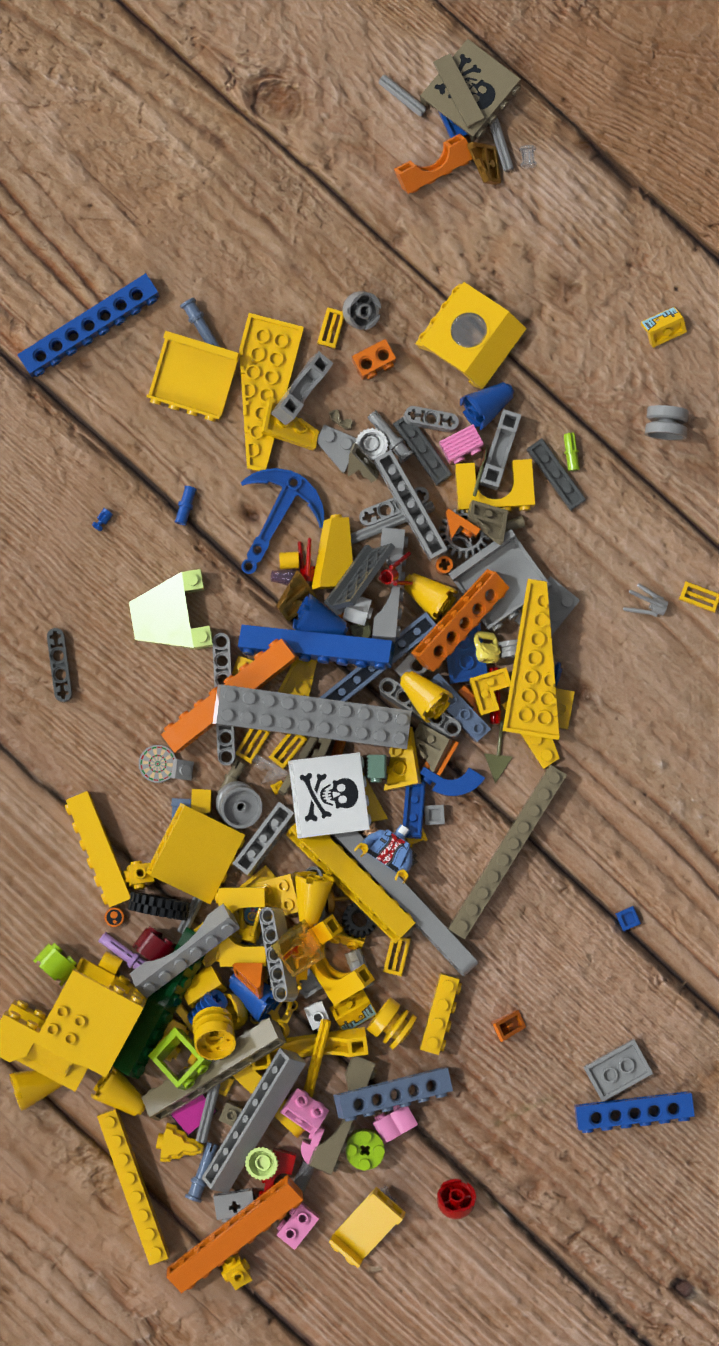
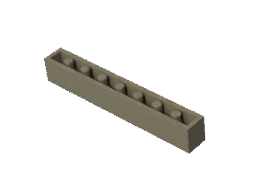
(249, 1048)

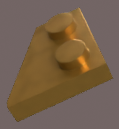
(486, 161)
(294, 596)

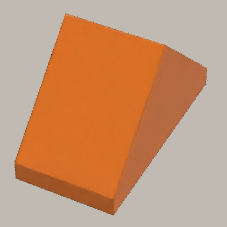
(252, 976)
(508, 1025)

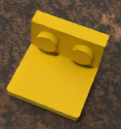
(282, 893)

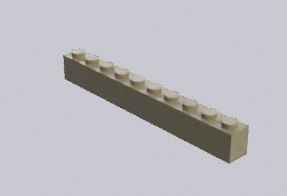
(507, 851)

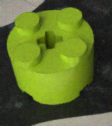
(55, 963)
(365, 1137)

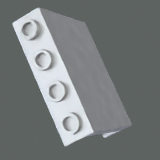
(512, 565)

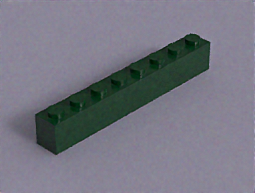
(155, 1018)

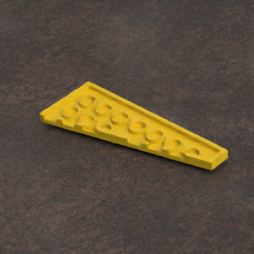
(532, 689)

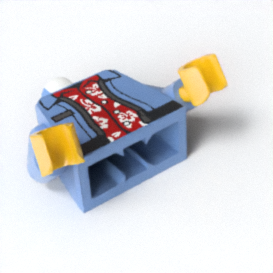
(389, 849)

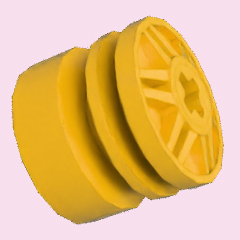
(391, 1023)
(214, 1033)

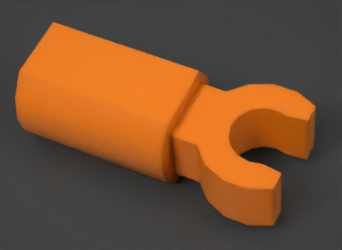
(468, 696)

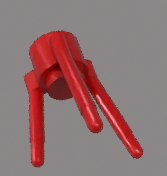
(306, 570)
(391, 575)

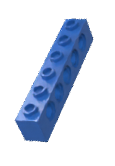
(683, 1113)

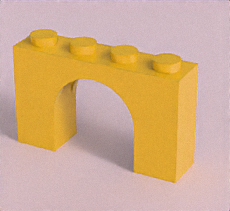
(520, 496)
(230, 949)
(335, 983)

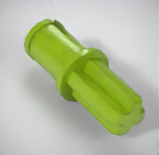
(571, 452)

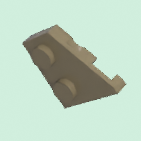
(489, 519)
(432, 745)

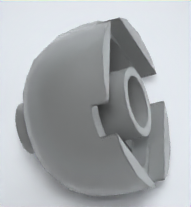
(361, 310)

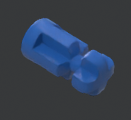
(103, 518)

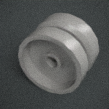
(666, 422)
(238, 793)

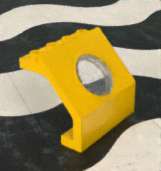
(471, 334)

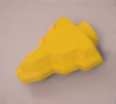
(176, 1144)

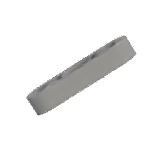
(437, 414)

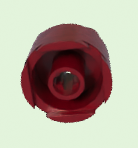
(152, 945)

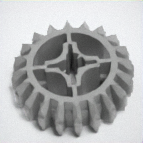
(467, 541)

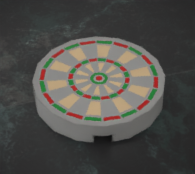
(156, 763)

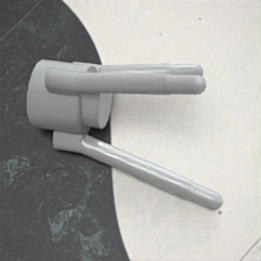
(657, 603)

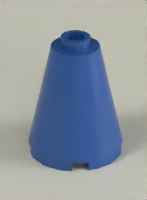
(485, 404)
(317, 617)
(257, 1007)

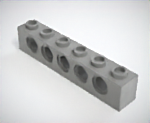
(410, 505)

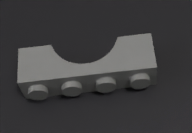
(301, 387)
(500, 449)

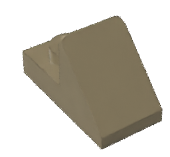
(360, 461)

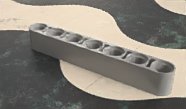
(220, 671)

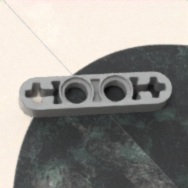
(393, 506)

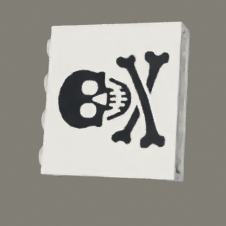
(329, 795)

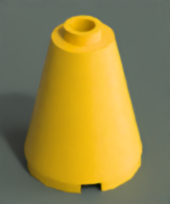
(431, 595)
(426, 696)
(312, 895)
(31, 1087)
(118, 1093)

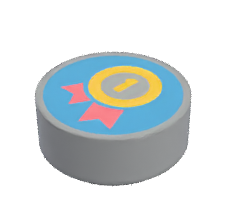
(250, 914)

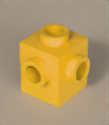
(133, 880)
(236, 1271)

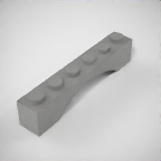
(385, 621)
(214, 930)

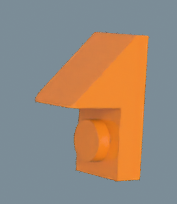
(455, 522)

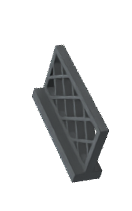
(358, 577)

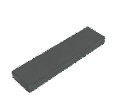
(423, 451)
(556, 474)

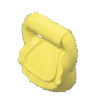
(486, 652)

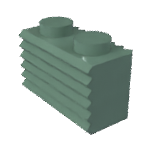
(376, 768)

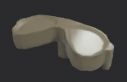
(345, 424)

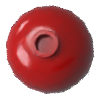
(456, 1199)

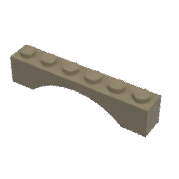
(326, 1154)

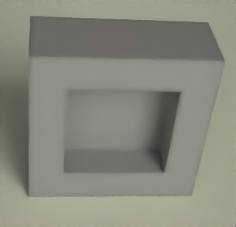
(182, 769)
(434, 814)

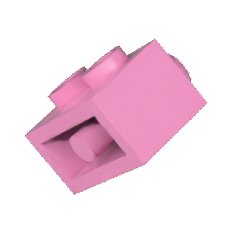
(304, 1111)
(297, 1225)

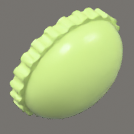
(261, 1163)

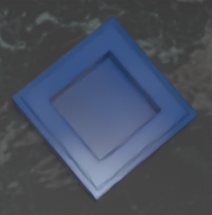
(628, 918)

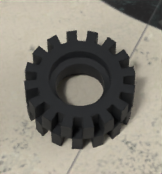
(349, 925)

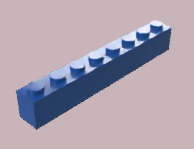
(320, 646)

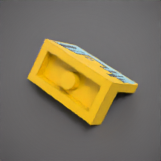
(664, 326)
(353, 1010)

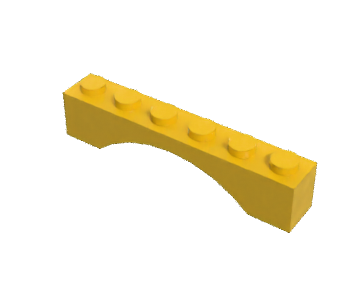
(342, 1042)

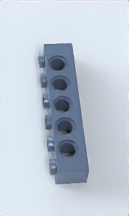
(345, 1101)

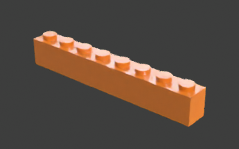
(253, 675)
(234, 1234)

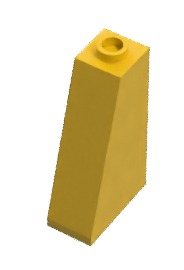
(333, 553)

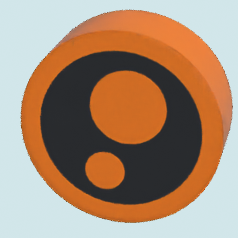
(114, 917)

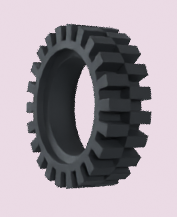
(159, 906)

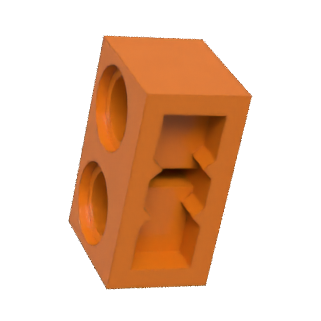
(371, 355)

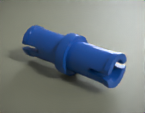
(185, 505)

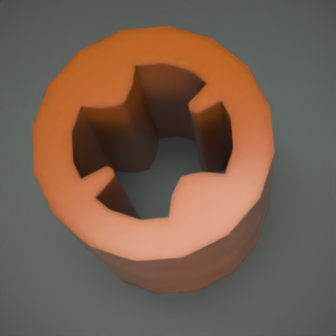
(438, 563)

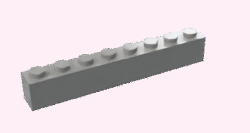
(253, 1120)

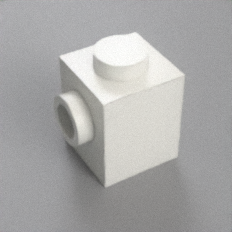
(359, 612)
(315, 1013)

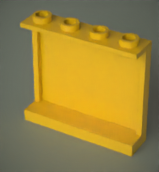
(193, 376)
(195, 853)

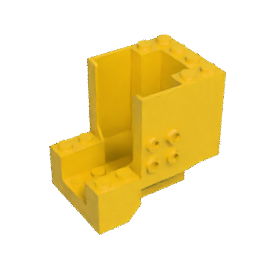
(80, 1031)

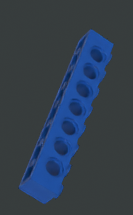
(93, 315)

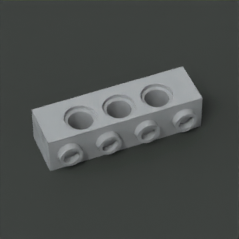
(264, 839)

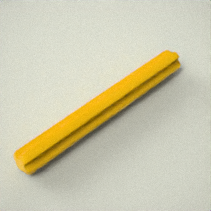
(317, 1056)

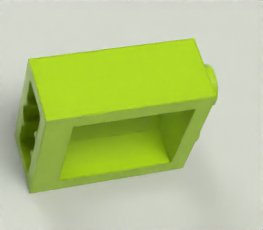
(166, 1046)

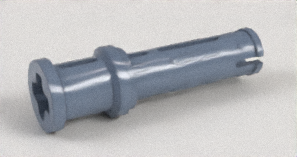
(196, 317)
(197, 1183)

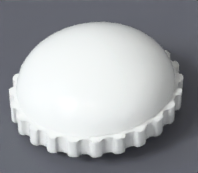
(372, 442)

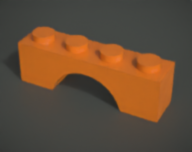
(454, 154)

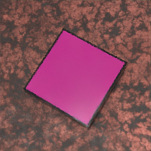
(190, 1115)

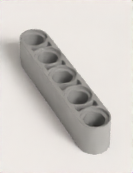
(393, 696)
(279, 982)

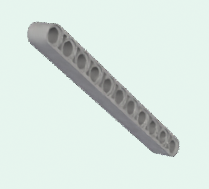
(409, 902)

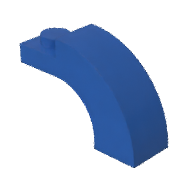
(456, 787)

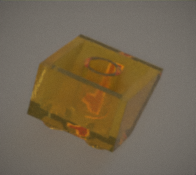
(299, 948)

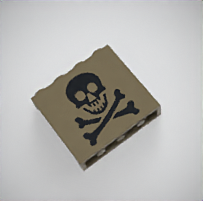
(488, 82)

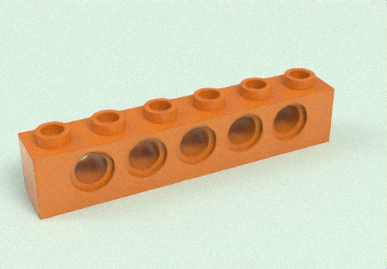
(450, 623)

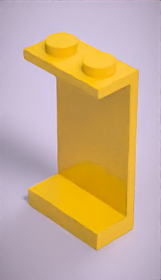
(366, 1227)

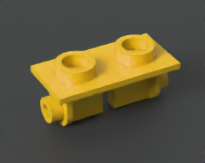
(350, 941)

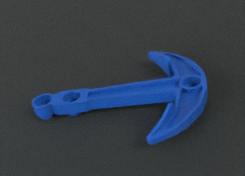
(286, 496)

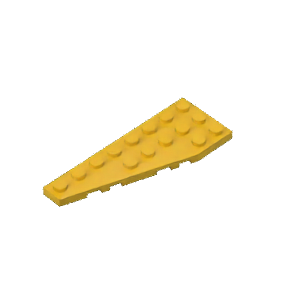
(266, 368)

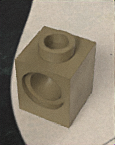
(230, 1113)

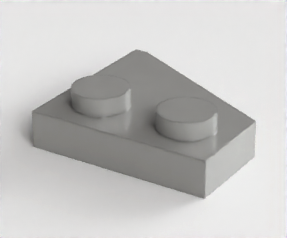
(336, 446)

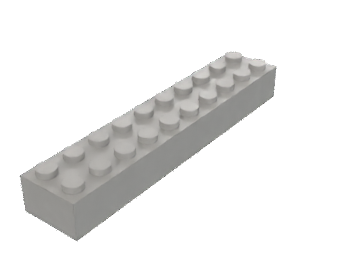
(311, 716)

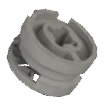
(508, 649)

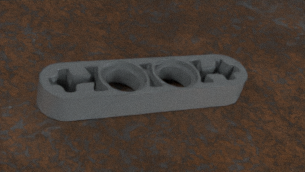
(57, 665)

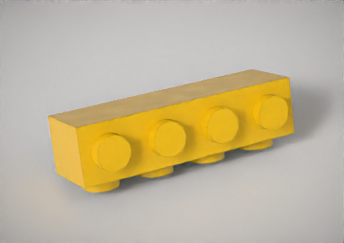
(439, 1014)

